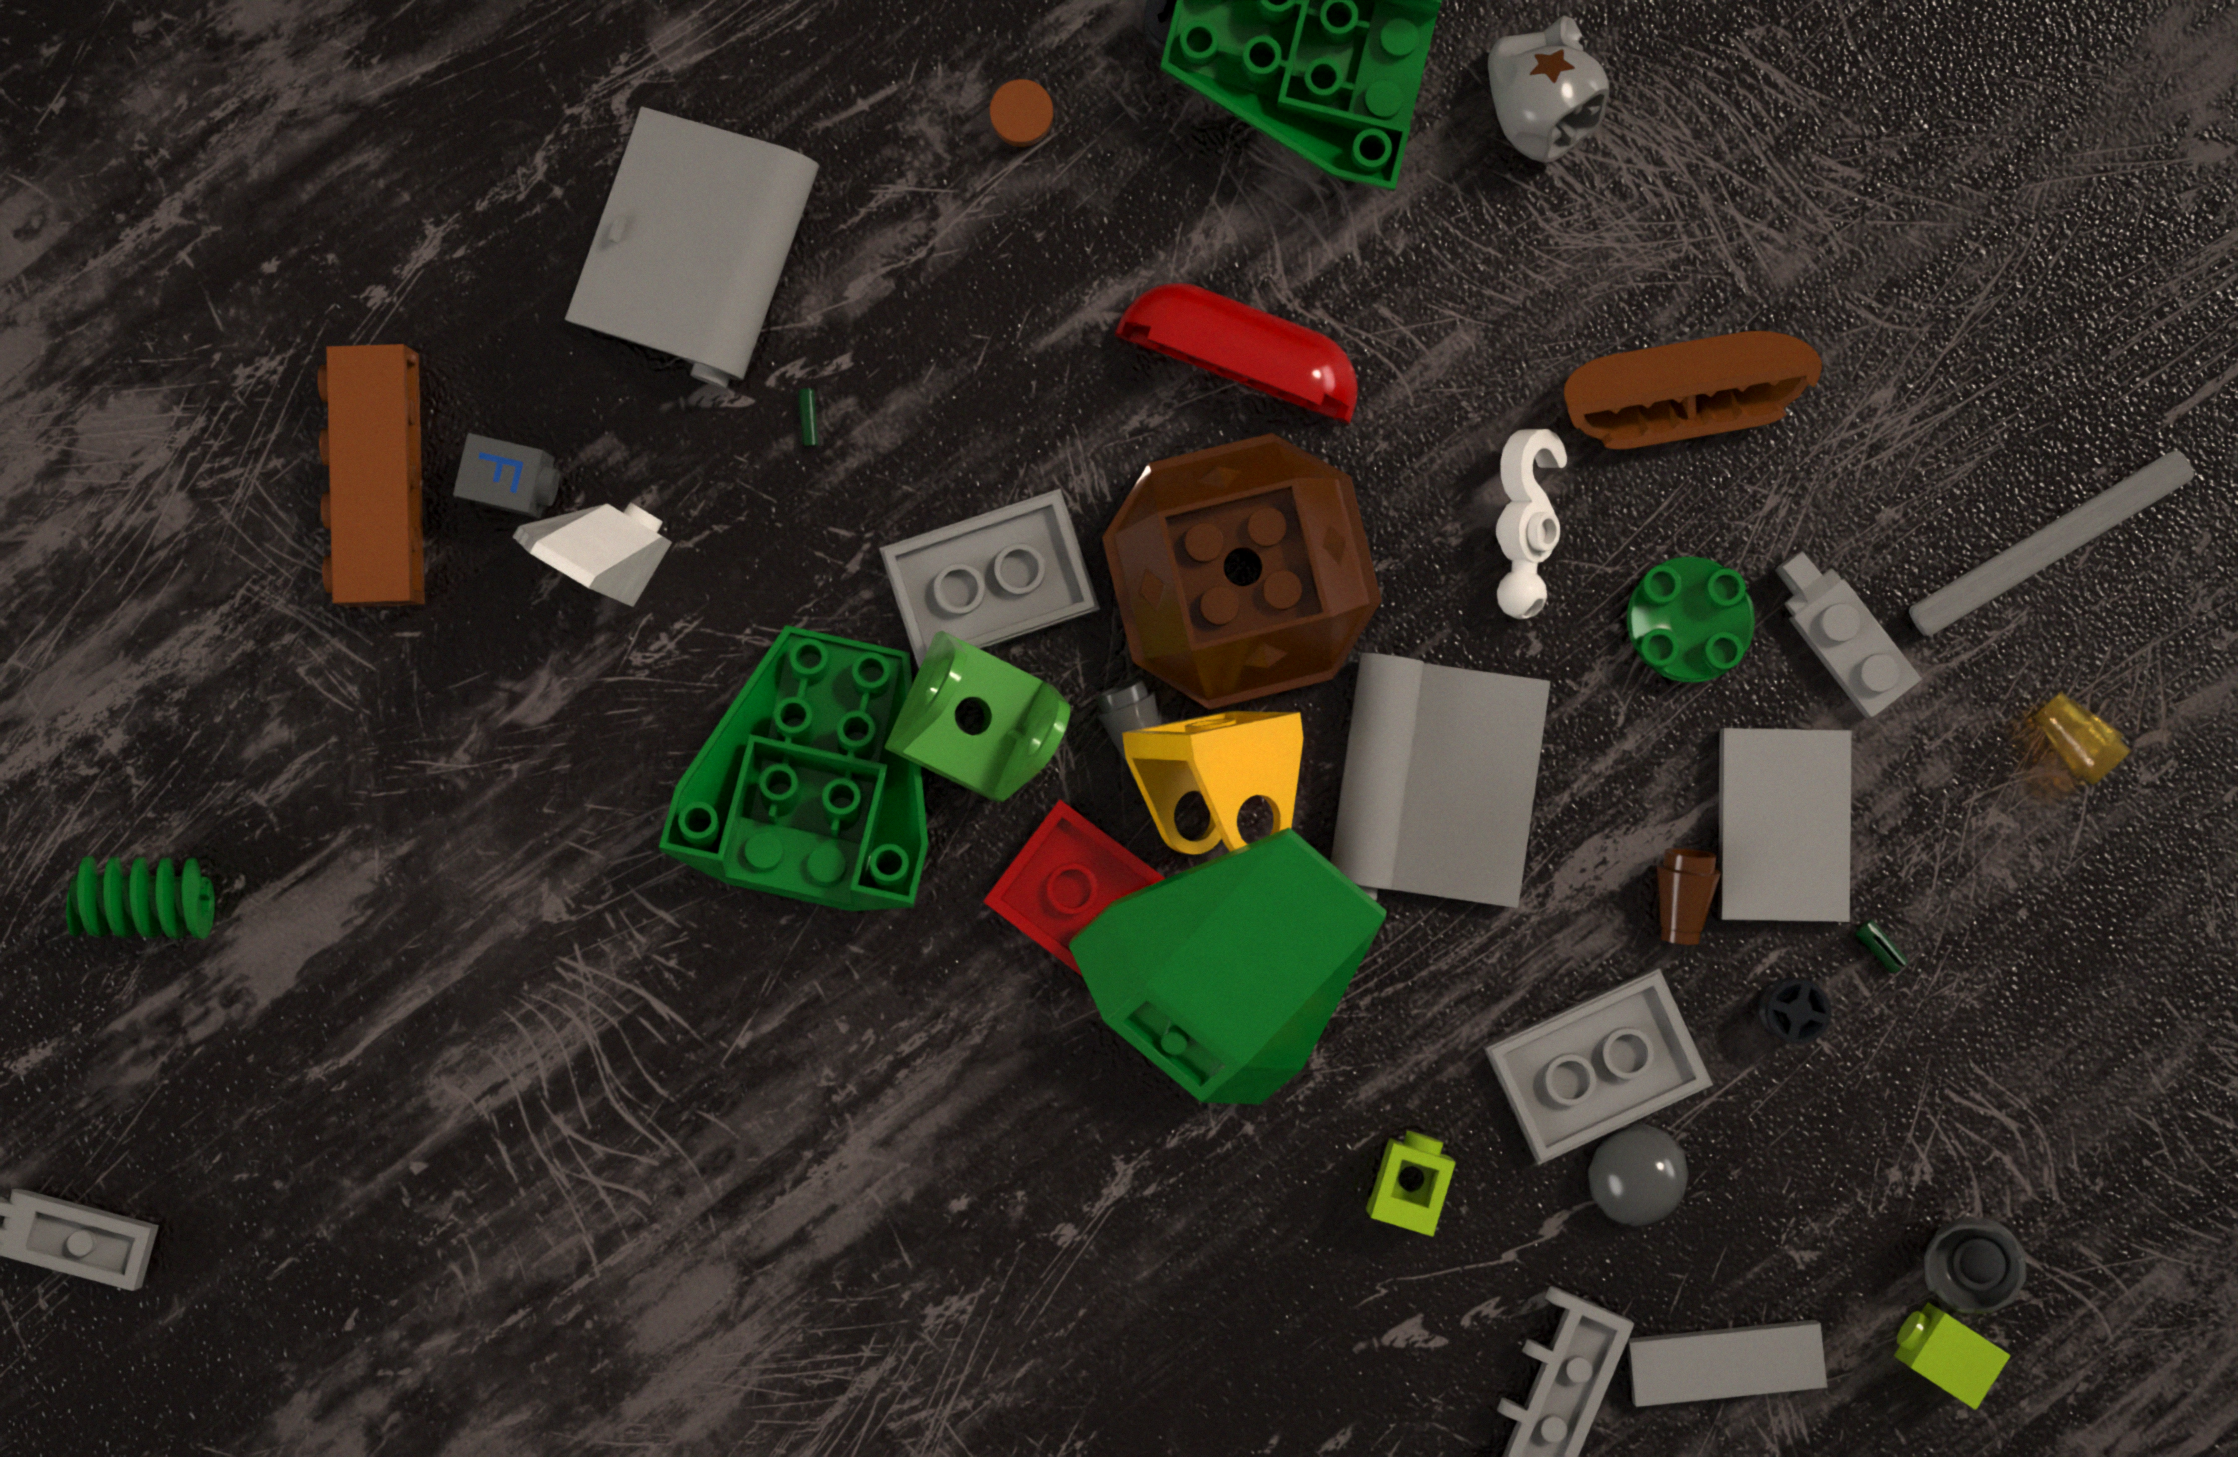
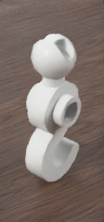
(1528, 523)

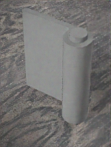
(693, 243)
(1439, 780)

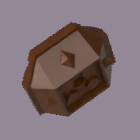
(1230, 639)

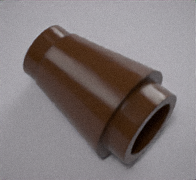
(1685, 893)

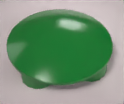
(1691, 619)

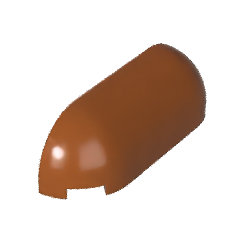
(1690, 388)

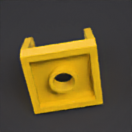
(1226, 762)

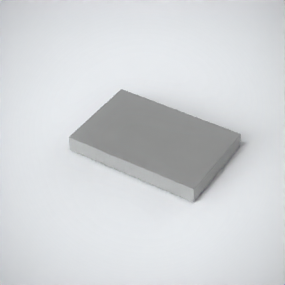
(991, 575)
(1784, 824)
(1598, 1065)

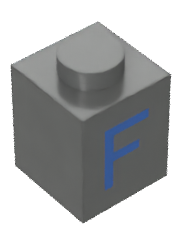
(506, 476)

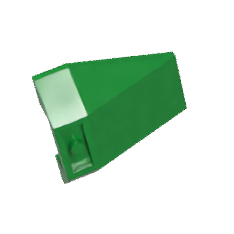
(1311, 74)
(800, 785)
(1230, 965)

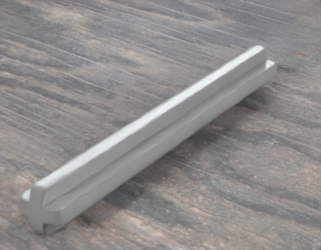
(2051, 543)

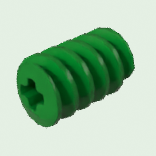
(140, 900)

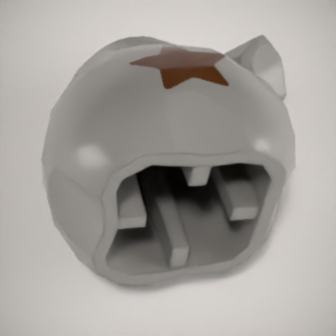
(1547, 90)

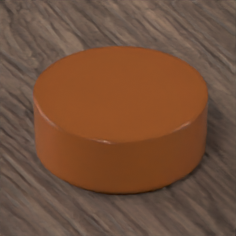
(1021, 113)

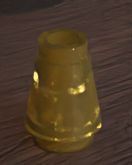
(2082, 738)

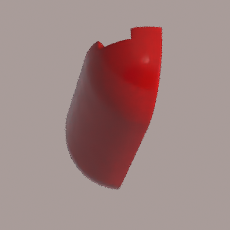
(1244, 346)

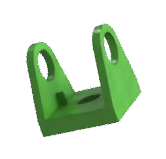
(1019, 728)

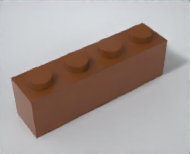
(373, 476)

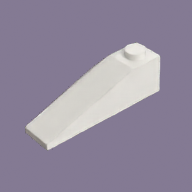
(600, 548)

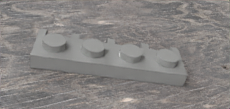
(1569, 1381)

